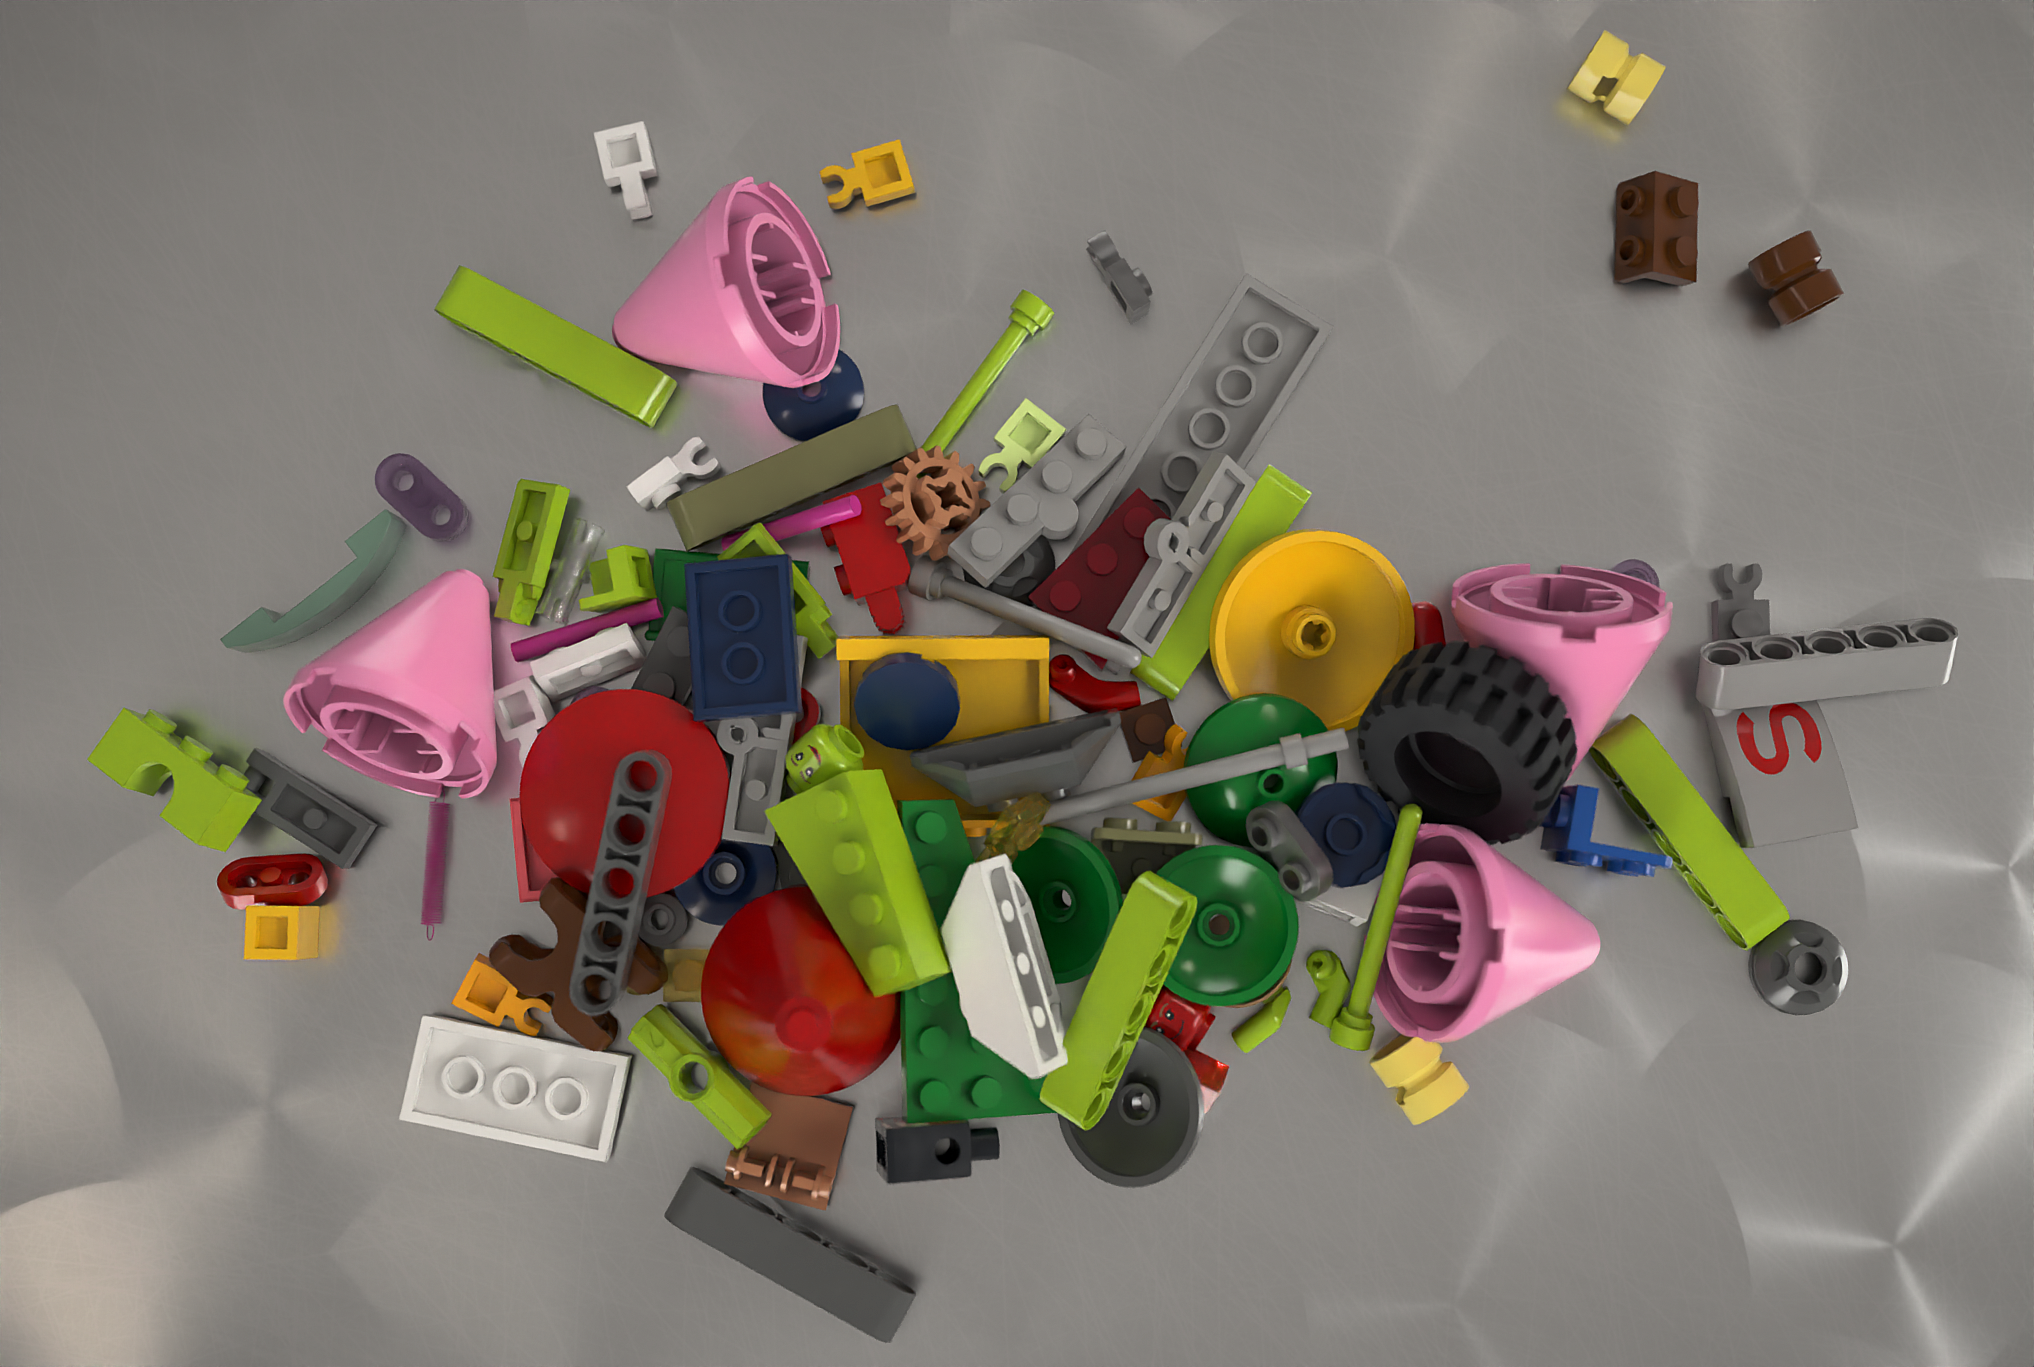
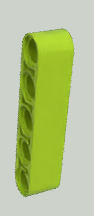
(556, 346)
(1264, 515)
(1688, 832)
(1119, 998)

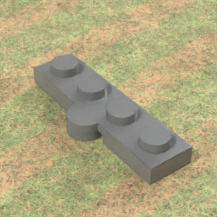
(1038, 502)
(1180, 553)
(757, 769)

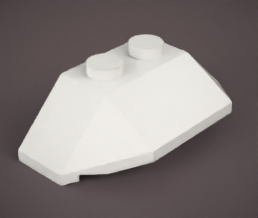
(1004, 969)

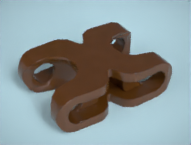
(543, 970)

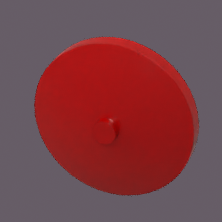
(573, 773)

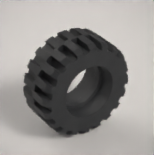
(1492, 706)

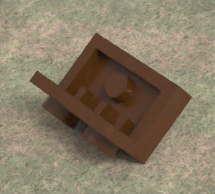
(1657, 229)

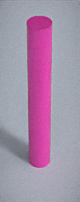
(805, 520)
(585, 629)

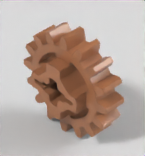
(932, 502)

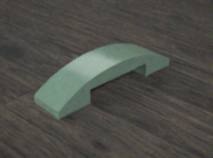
(374, 549)

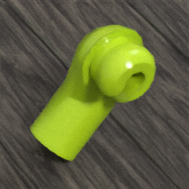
(1331, 984)
(1264, 1022)

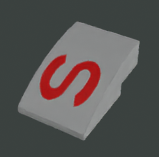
(1780, 772)

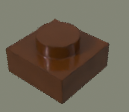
(1146, 728)

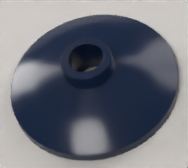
(832, 407)
(716, 901)

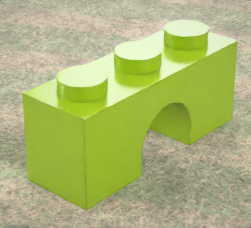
(207, 800)

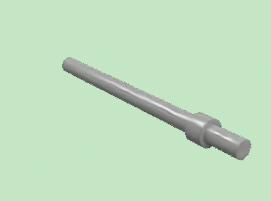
(1291, 751)

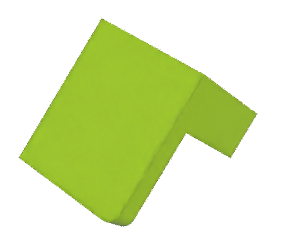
(620, 580)

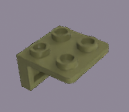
(1140, 851)

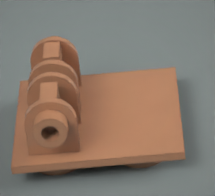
(794, 1151)

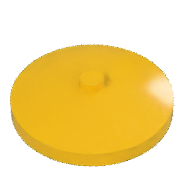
(1311, 623)

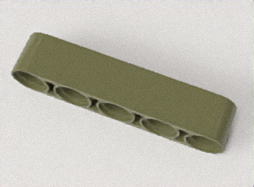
(791, 477)

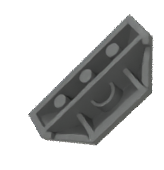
(1021, 760)

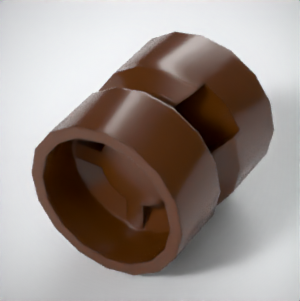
(1794, 277)

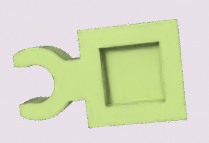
(1024, 441)

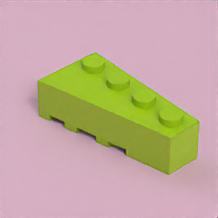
(864, 878)

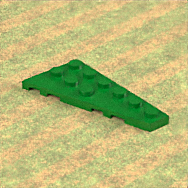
(942, 1065)

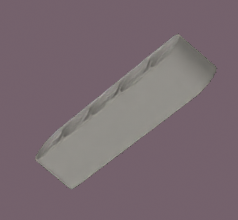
(1826, 663)

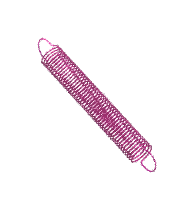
(435, 864)

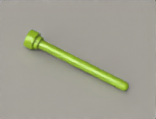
(1027, 316)
(1354, 1026)

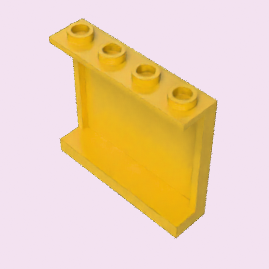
(999, 686)

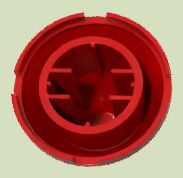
(792, 1001)

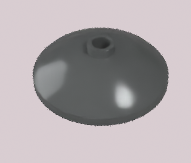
(1140, 1145)

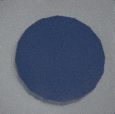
(907, 701)
(1351, 829)

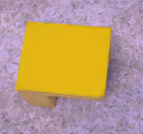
(281, 932)

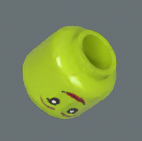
(821, 756)

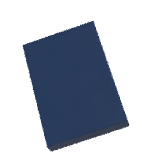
(742, 638)

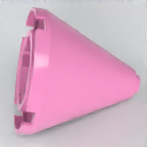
(738, 294)
(1575, 629)
(410, 692)
(1473, 938)

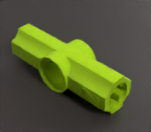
(723, 1099)

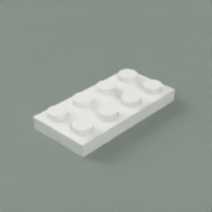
(515, 1087)

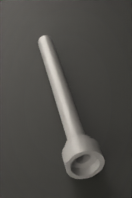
(933, 580)

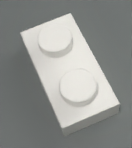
(588, 662)

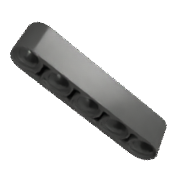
(603, 900)
(790, 1254)

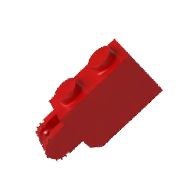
(871, 558)

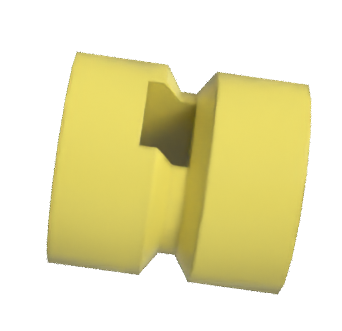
(1616, 78)
(1422, 1079)

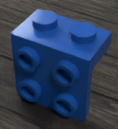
(1569, 834)

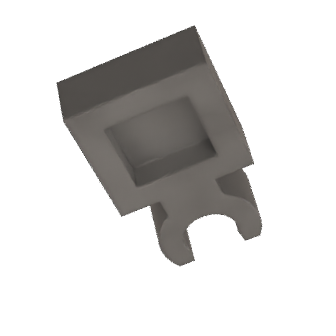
(1126, 285)
(1739, 613)

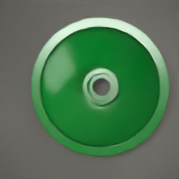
(1245, 726)
(1261, 930)
(1074, 932)

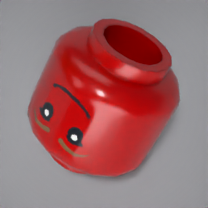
(1180, 1019)

